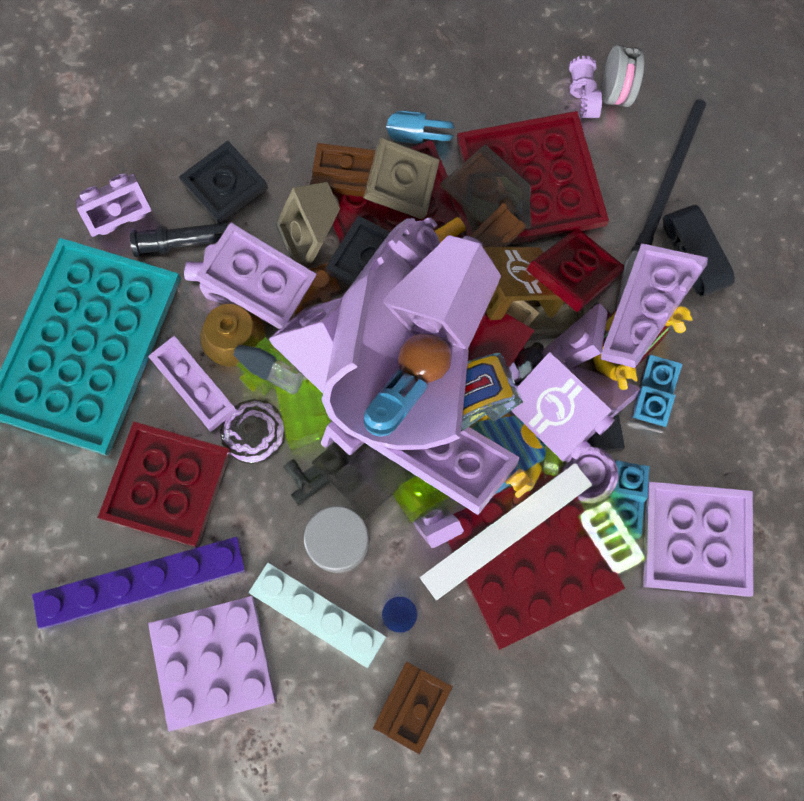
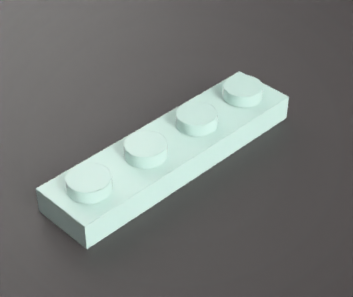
(317, 615)

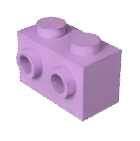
(113, 204)

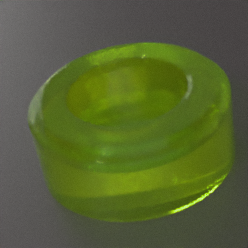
(552, 463)

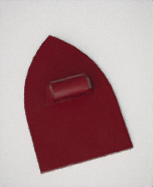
(501, 336)

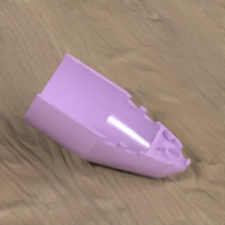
(369, 347)

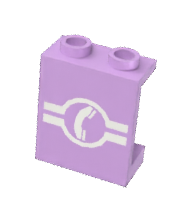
(561, 408)

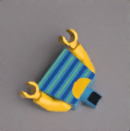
(519, 440)

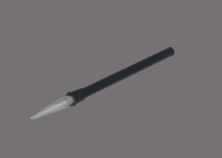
(665, 190)

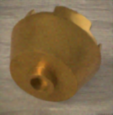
(226, 329)

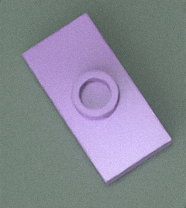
(438, 526)

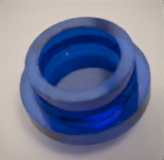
(399, 614)

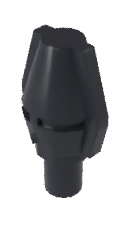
(529, 359)

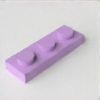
(192, 383)

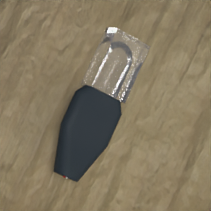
(268, 368)

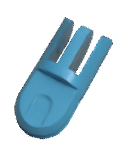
(410, 127)
(393, 403)

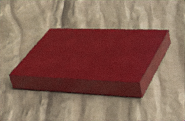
(576, 269)

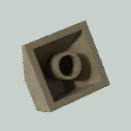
(307, 221)

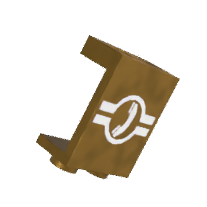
(517, 283)

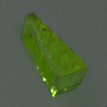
(617, 519)

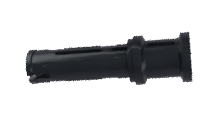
(165, 239)

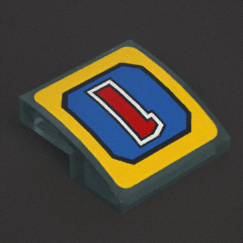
(488, 389)

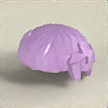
(599, 470)

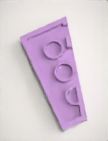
(648, 301)

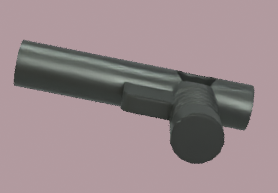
(311, 477)

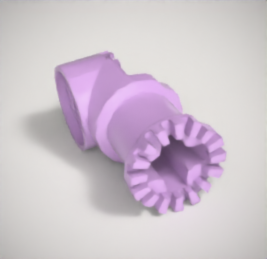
(585, 86)

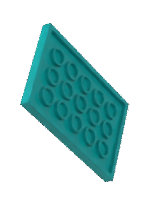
(84, 345)

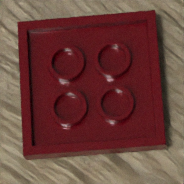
(165, 484)

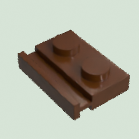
(343, 168)
(412, 707)

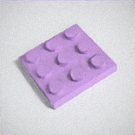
(699, 539)
(211, 663)

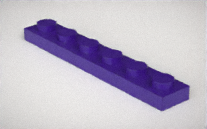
(138, 583)

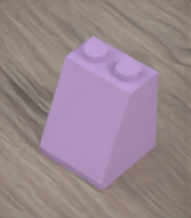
(447, 291)
(309, 340)

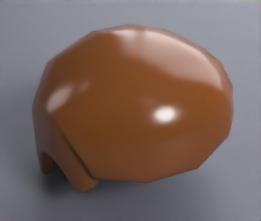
(425, 357)

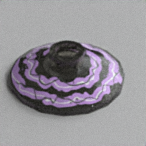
(262, 443)

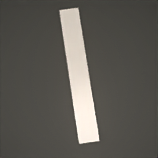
(505, 531)

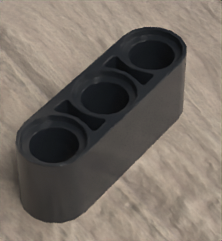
(691, 233)

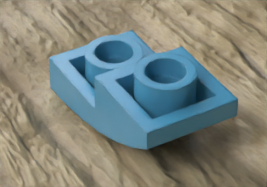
(657, 390)
(630, 496)

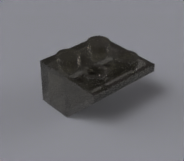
(364, 480)

